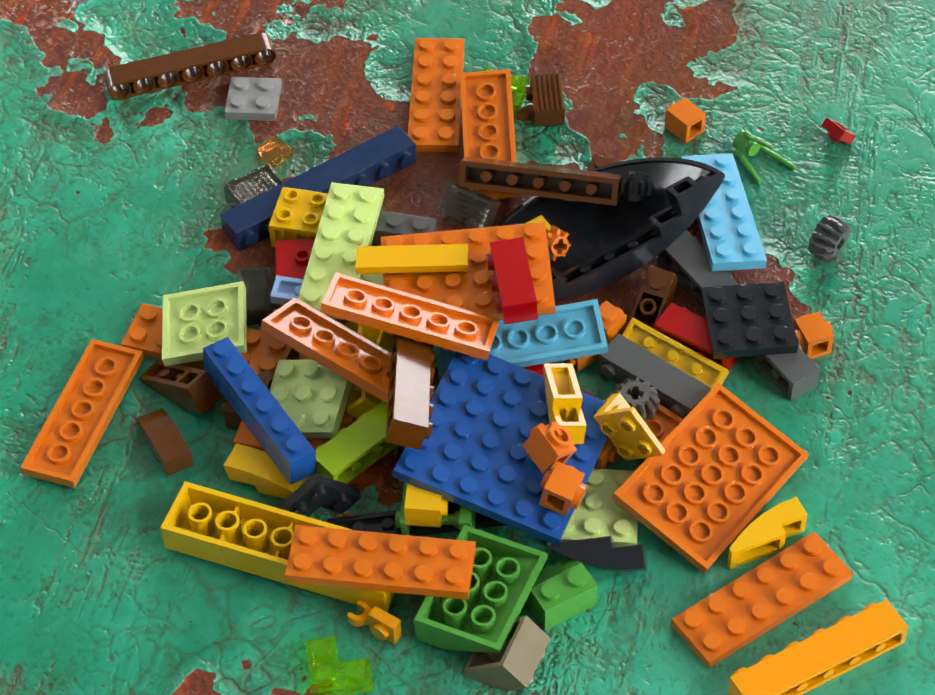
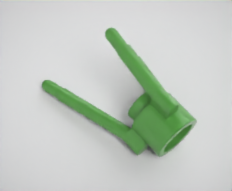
(748, 144)

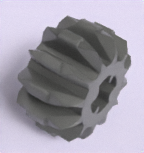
(829, 238)
(639, 396)

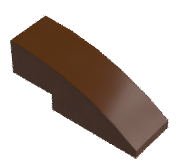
(165, 442)

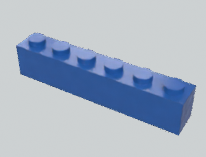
(259, 411)

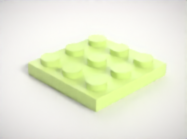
(202, 318)
(311, 396)
(600, 514)

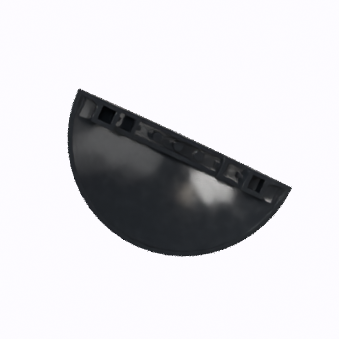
(621, 238)

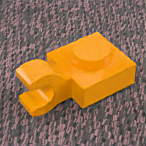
(381, 624)

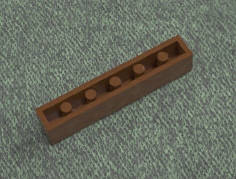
(540, 180)
(409, 392)

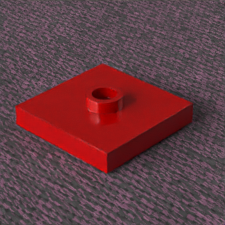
(293, 257)

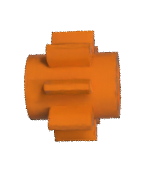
(557, 242)

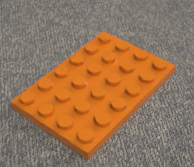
(473, 288)
(711, 478)

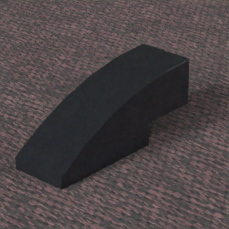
(602, 554)

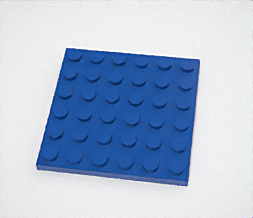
(477, 442)

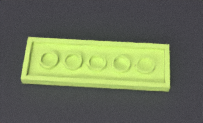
(346, 222)

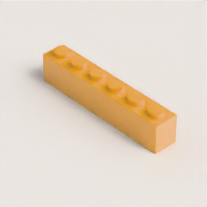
(823, 654)

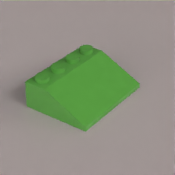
(498, 590)

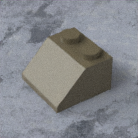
(517, 661)

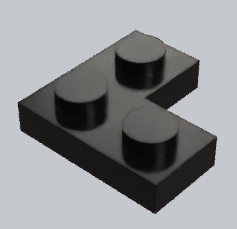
(321, 492)

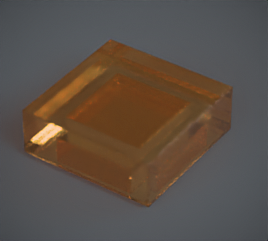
(274, 152)

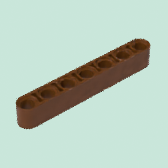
(189, 66)

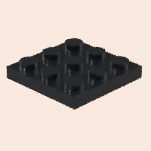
(748, 320)

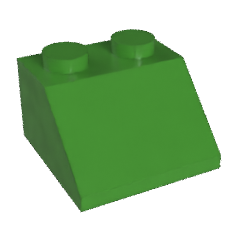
(562, 592)

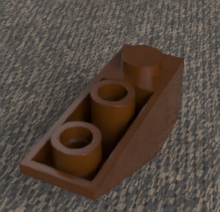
(654, 295)

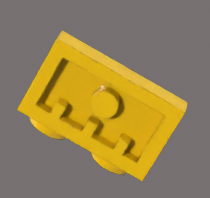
(296, 215)
(627, 430)

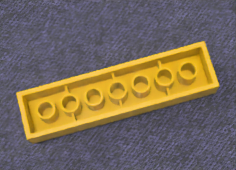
(247, 538)

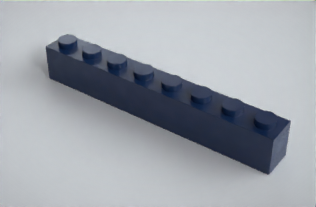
(358, 166)

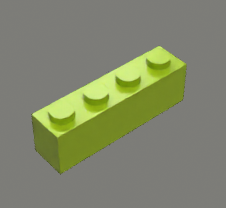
(355, 447)

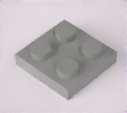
(253, 98)

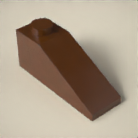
(183, 385)

